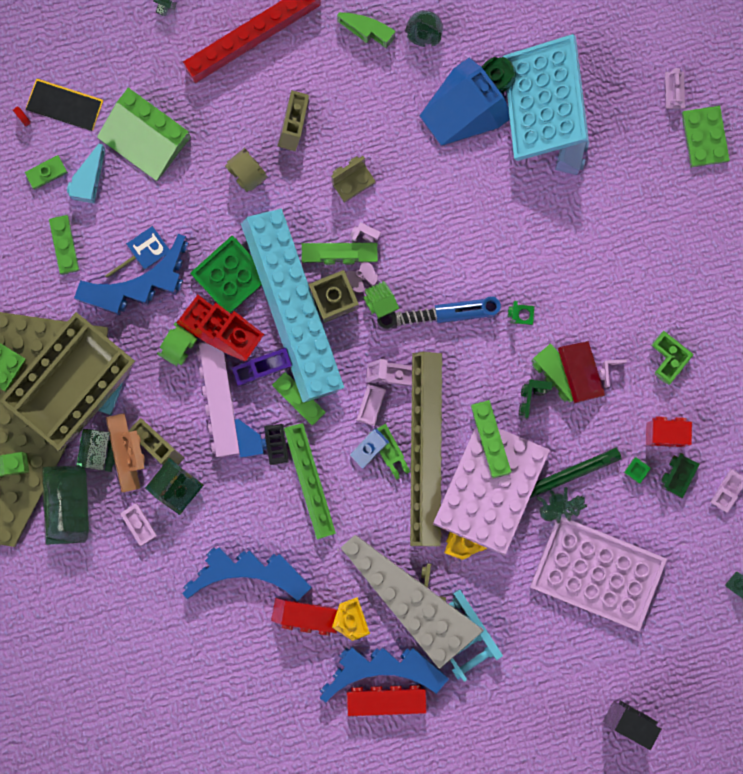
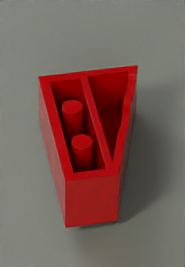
(305, 616)

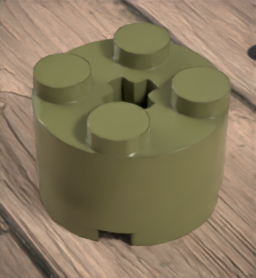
(246, 169)

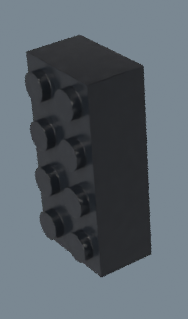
(632, 724)

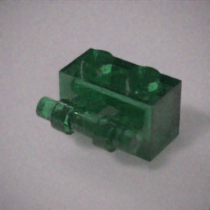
(93, 451)

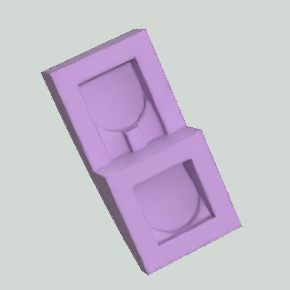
(728, 491)

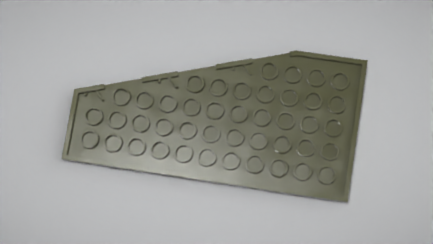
(22, 491)

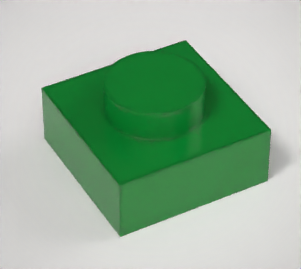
(637, 470)

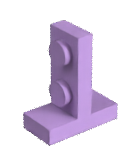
(389, 373)

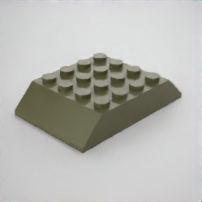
(68, 382)

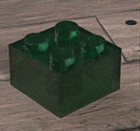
(174, 486)

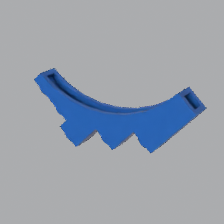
(140, 289)
(222, 567)
(356, 667)

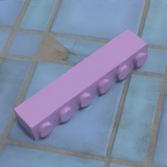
(220, 401)

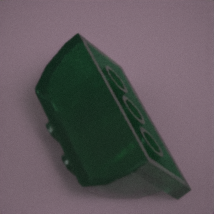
(65, 505)

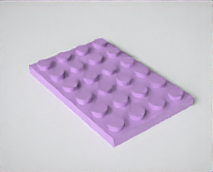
(486, 507)
(598, 573)

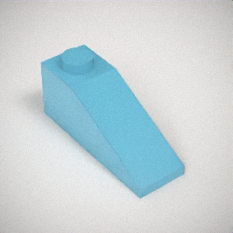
(86, 179)

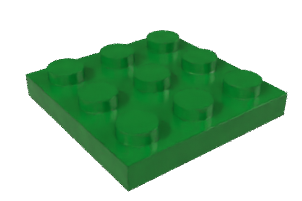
(228, 275)

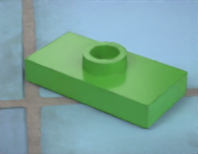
(46, 172)

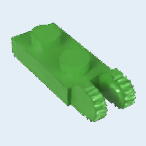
(391, 452)

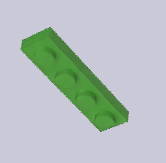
(490, 439)

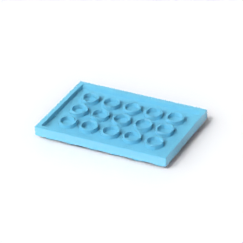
(546, 99)

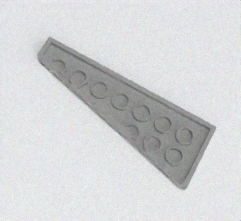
(427, 617)

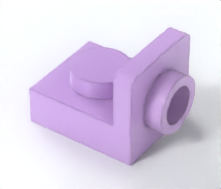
(369, 234)

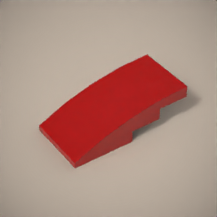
(220, 328)

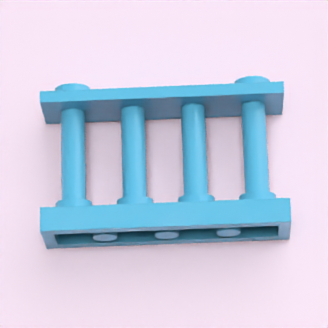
(491, 649)

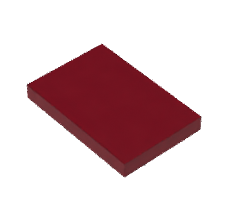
(581, 371)

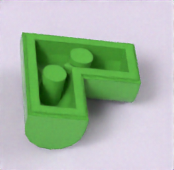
(676, 357)

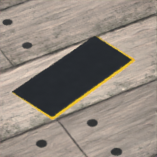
(64, 104)

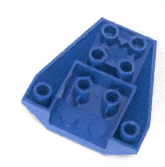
(465, 105)

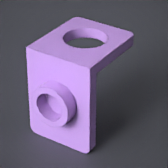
(604, 372)

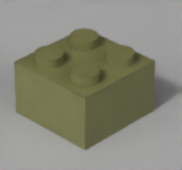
(333, 296)

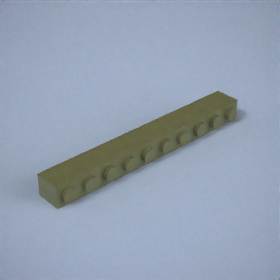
(426, 448)

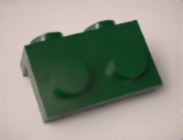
(679, 475)

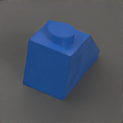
(249, 441)

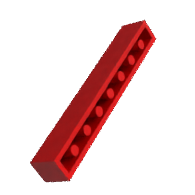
(247, 37)

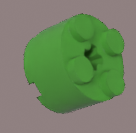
(176, 345)

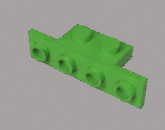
(339, 252)

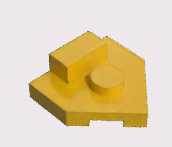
(461, 547)
(351, 620)

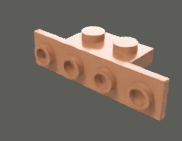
(126, 452)

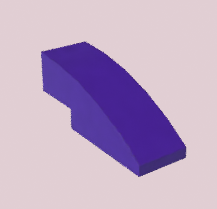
(261, 367)

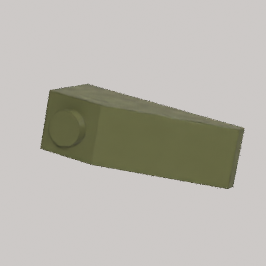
(293, 121)
(155, 443)

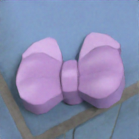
(365, 272)

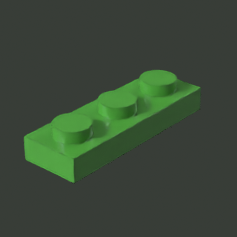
(64, 244)
(288, 389)

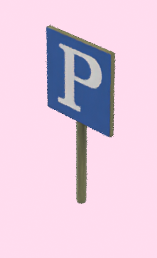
(147, 249)

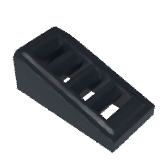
(277, 427)

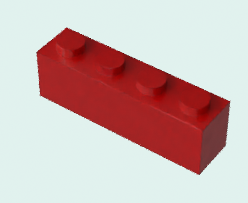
(386, 701)

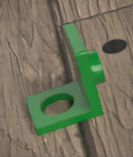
(513, 313)

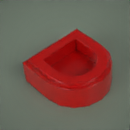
(21, 115)

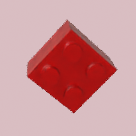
(669, 433)

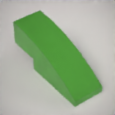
(367, 28)

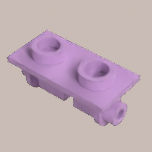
(675, 89)

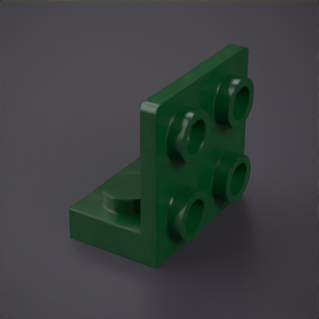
(539, 388)

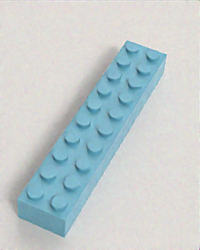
(292, 305)

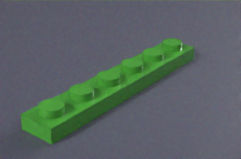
(309, 481)

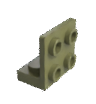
(352, 179)

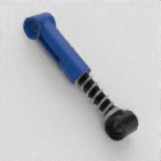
(443, 313)

